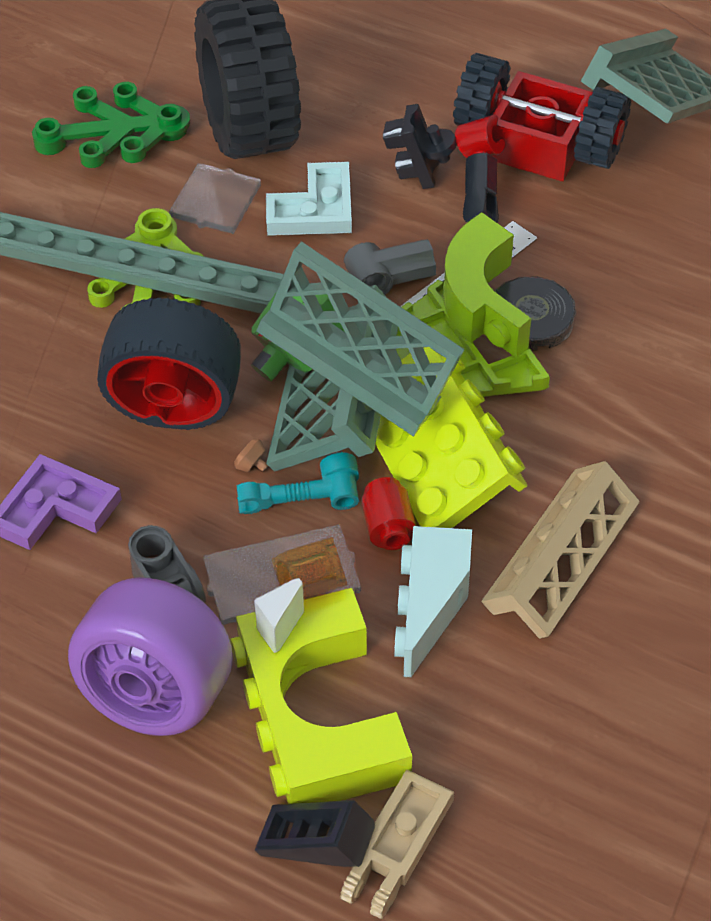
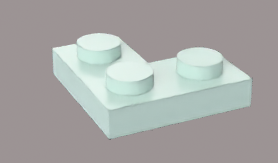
(318, 211)

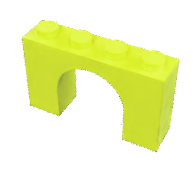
(313, 759)

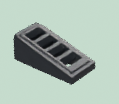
(342, 847)

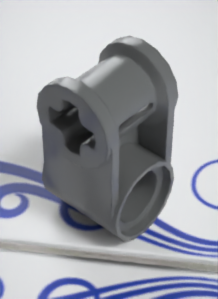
(169, 564)

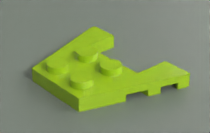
(498, 378)

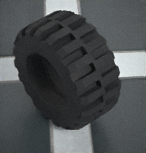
(247, 76)

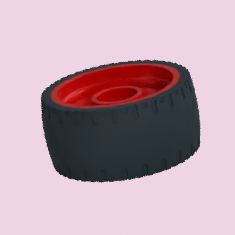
(169, 364)

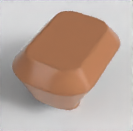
(251, 456)

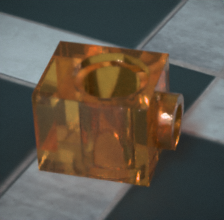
(314, 565)

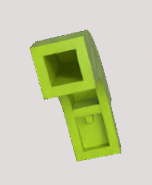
(472, 260)

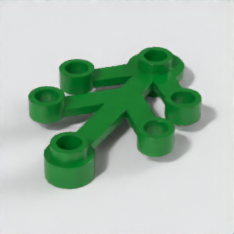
(159, 122)

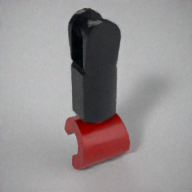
(478, 146)

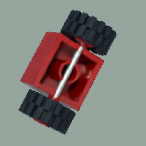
(542, 119)

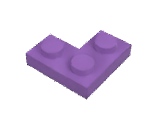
(52, 491)

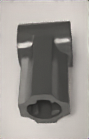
(391, 264)

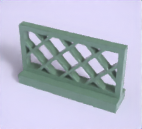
(652, 75)
(347, 356)
(350, 419)

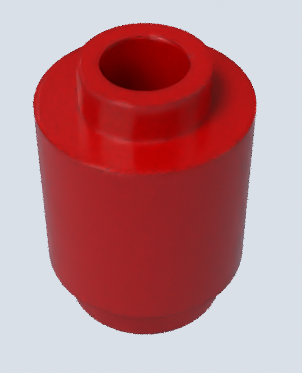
(388, 513)

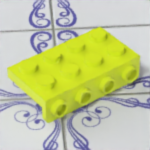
(454, 457)

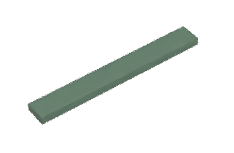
(137, 263)

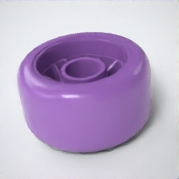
(150, 656)

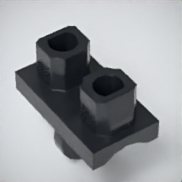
(424, 145)

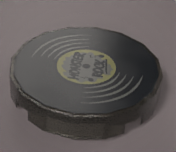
(546, 304)

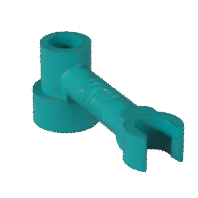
(338, 482)

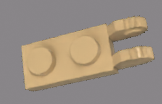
(399, 839)

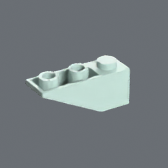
(436, 589)

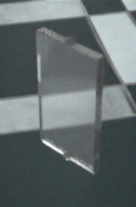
(248, 572)

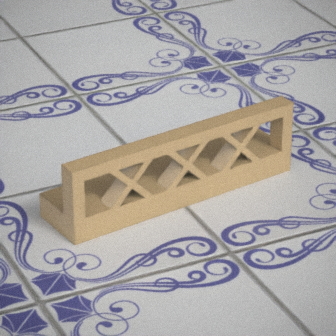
(548, 541)

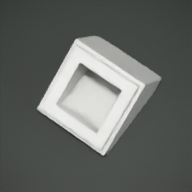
(279, 612)

